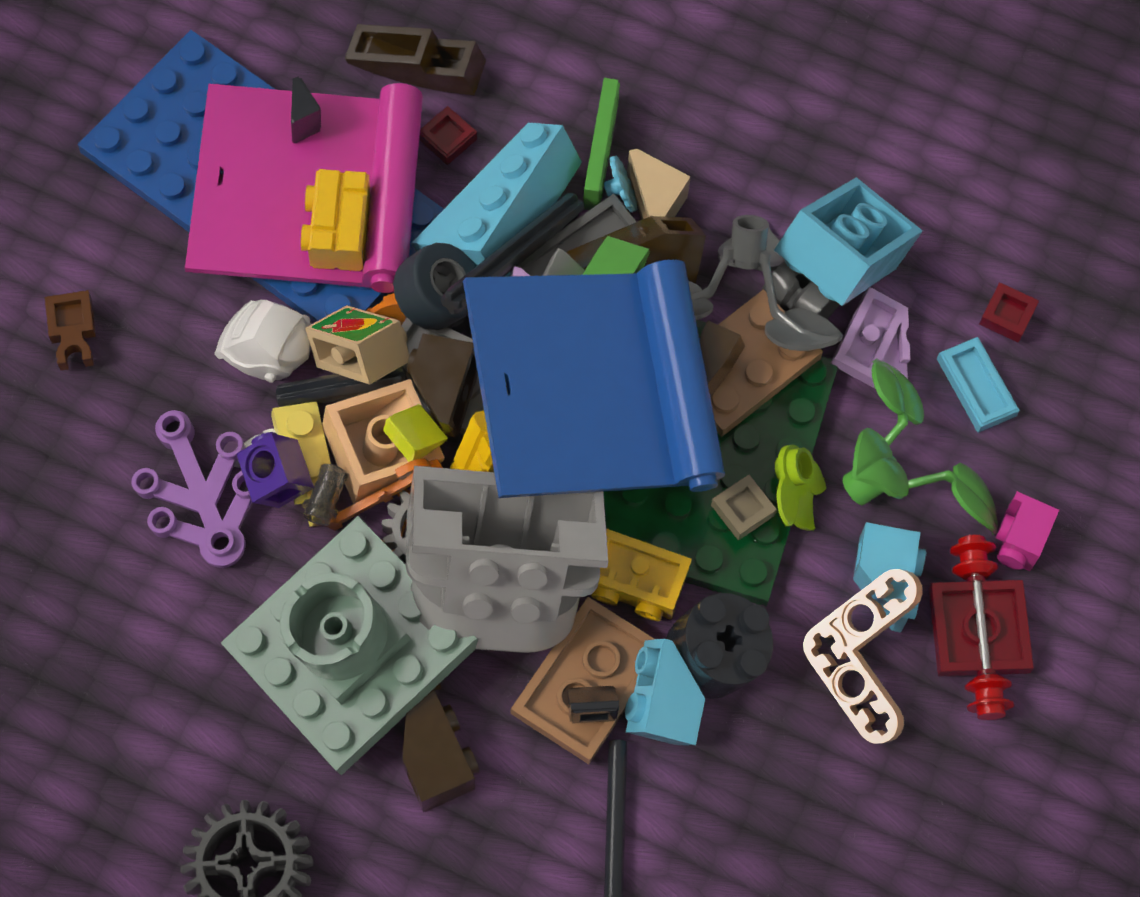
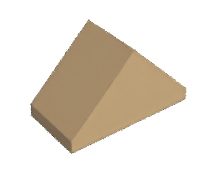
(657, 186)

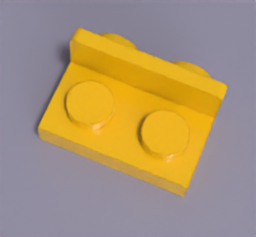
(641, 576)

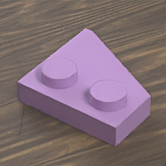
(873, 333)

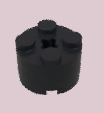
(723, 643)

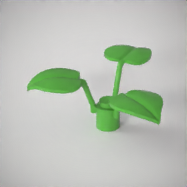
(879, 472)

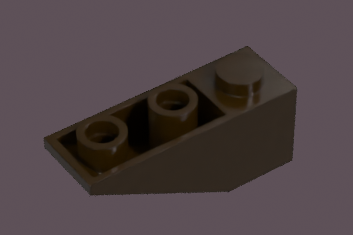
(664, 237)
(433, 756)

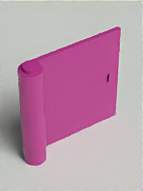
(256, 210)

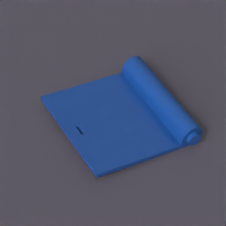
(596, 380)

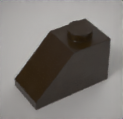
(445, 379)

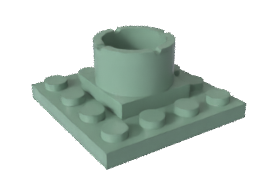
(346, 646)

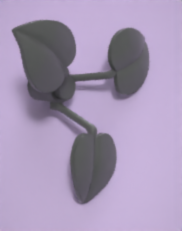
(753, 248)

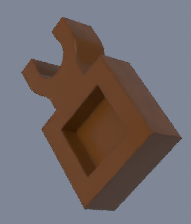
(70, 323)

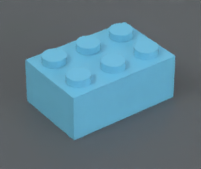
(847, 241)

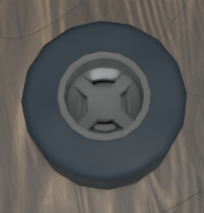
(423, 281)

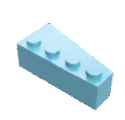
(506, 193)

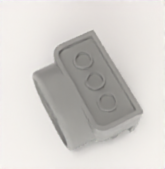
(501, 564)

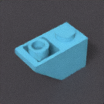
(887, 549)
(665, 697)

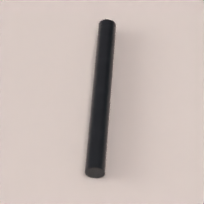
(615, 818)

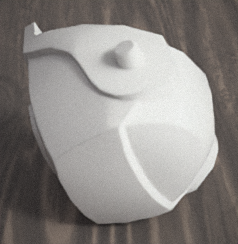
(265, 340)

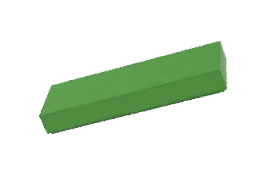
(601, 143)

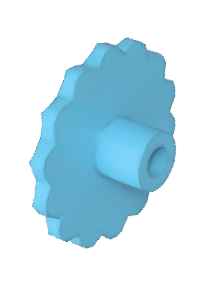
(621, 184)

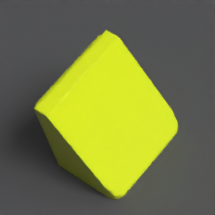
(414, 432)

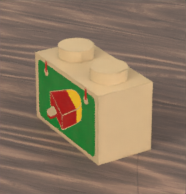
(358, 344)

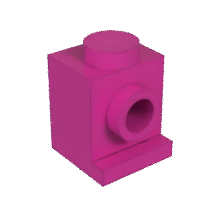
(1024, 531)

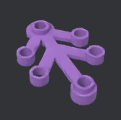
(201, 495)

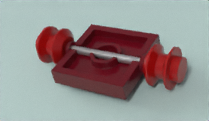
(981, 628)

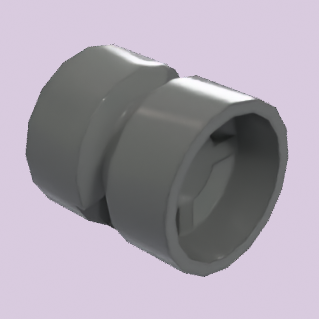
(798, 291)

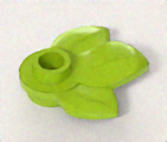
(798, 483)

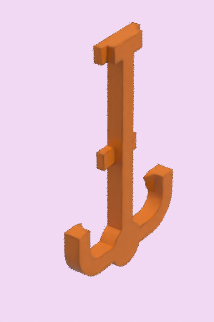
(405, 476)

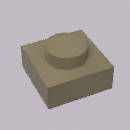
(743, 507)

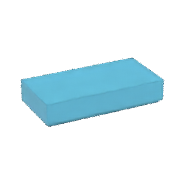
(977, 384)

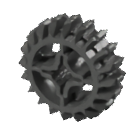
(267, 862)

